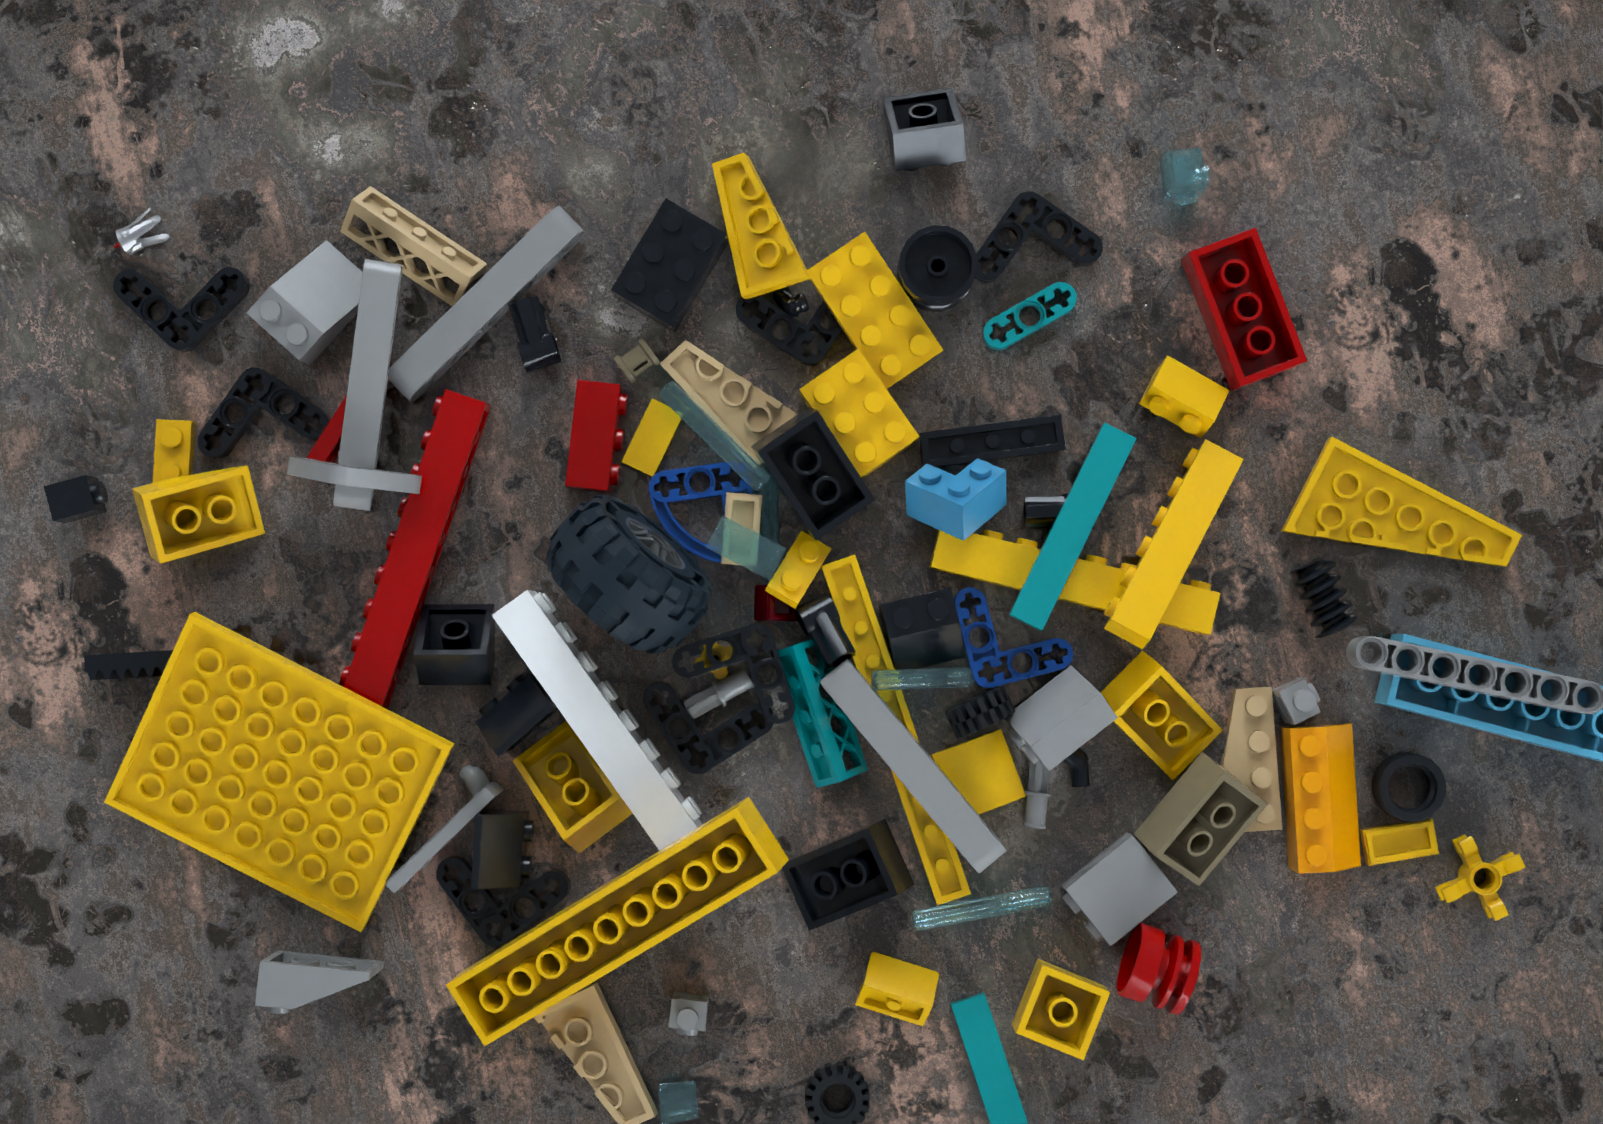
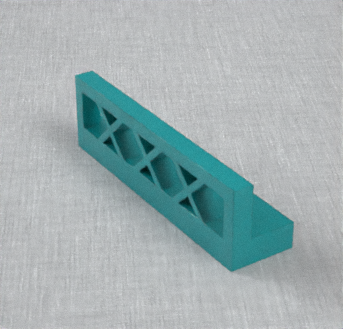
(813, 718)

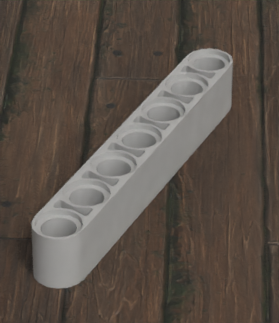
(485, 303)
(368, 377)
(1492, 675)
(913, 765)

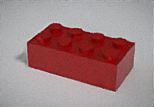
(1243, 309)

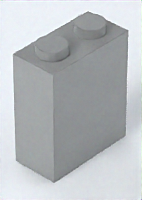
(1059, 718)
(1117, 889)

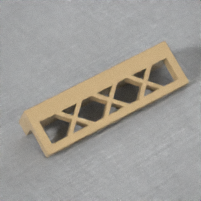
(413, 240)

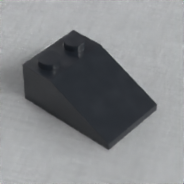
(847, 875)

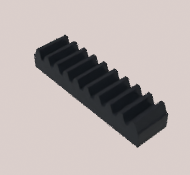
(992, 441)
(126, 664)

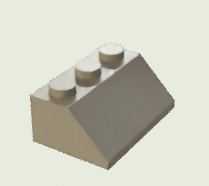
(1200, 819)

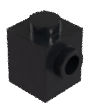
(76, 498)

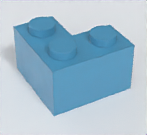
(956, 502)

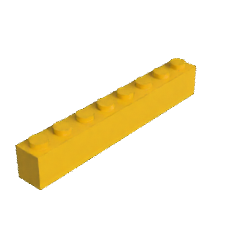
(1089, 583)

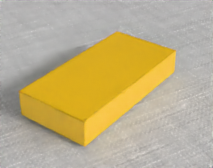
(652, 438)
(1399, 841)

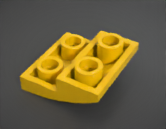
(982, 771)

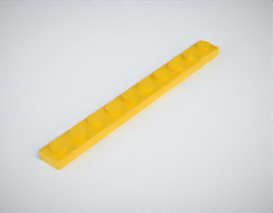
(863, 630)

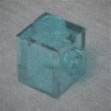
(1183, 175)

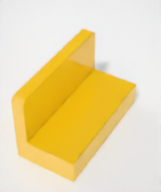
(898, 989)

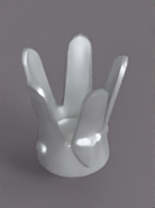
(130, 238)

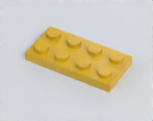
(874, 310)

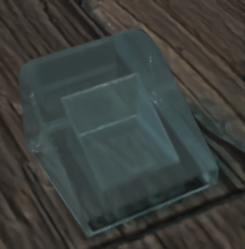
(678, 1102)

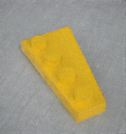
(757, 237)

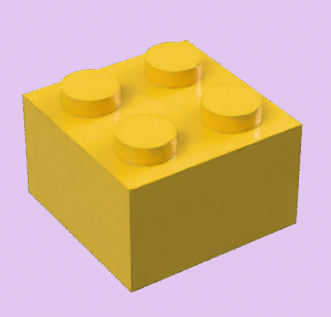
(1060, 1009)

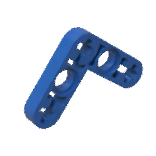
(990, 652)

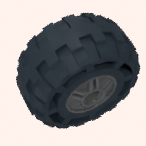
(628, 575)

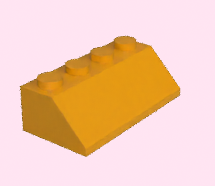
(1320, 798)

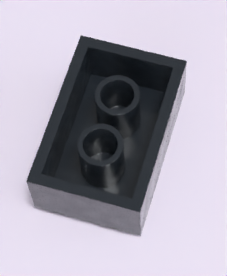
(670, 265)
(813, 472)

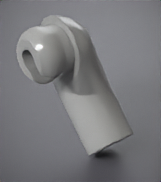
(474, 779)

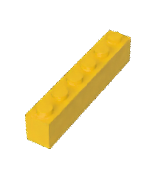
(1173, 543)

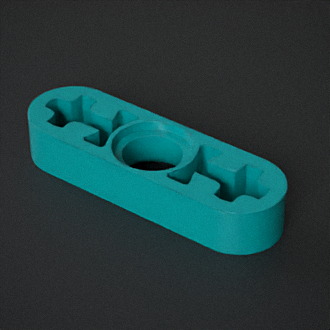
(1047, 295)

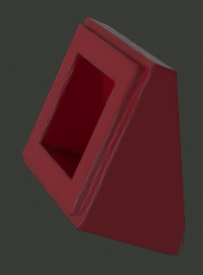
(770, 608)

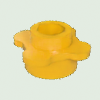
(723, 653)

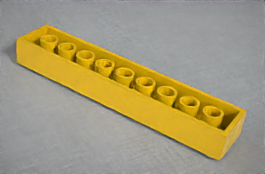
(618, 921)

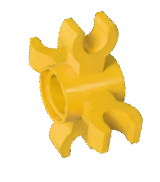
(1494, 871)

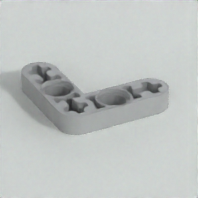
(353, 476)

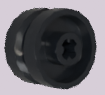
(949, 251)

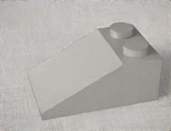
(310, 302)
(299, 978)

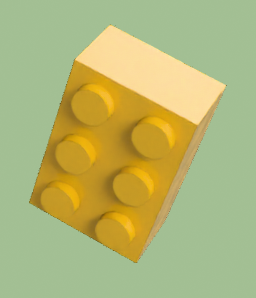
(860, 413)

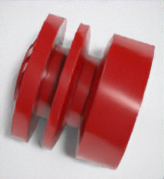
(1166, 970)

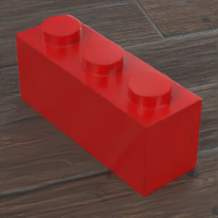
(596, 436)

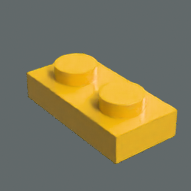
(173, 449)
(798, 569)

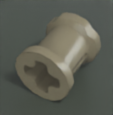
(637, 360)

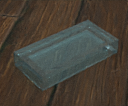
(746, 547)

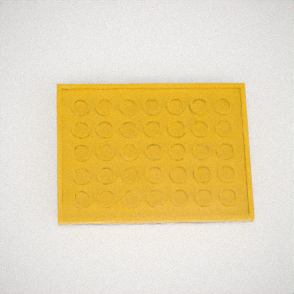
(278, 771)

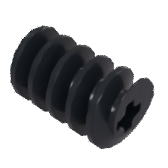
(1324, 597)

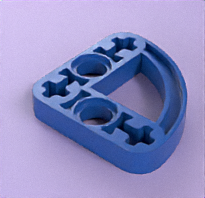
(665, 516)

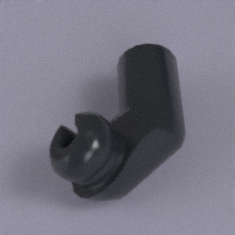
(790, 304)
(1079, 768)

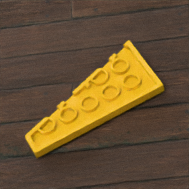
(1377, 506)

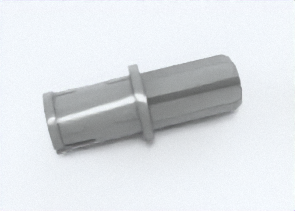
(718, 693)
(1037, 796)

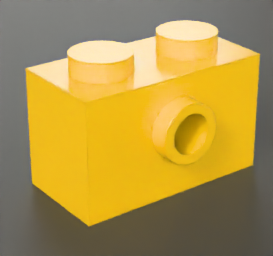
(1184, 397)

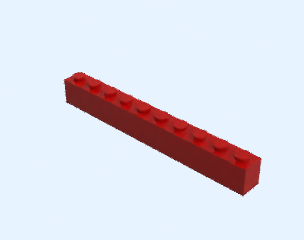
(415, 548)

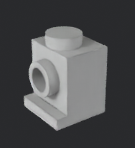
(1296, 700)
(688, 1013)

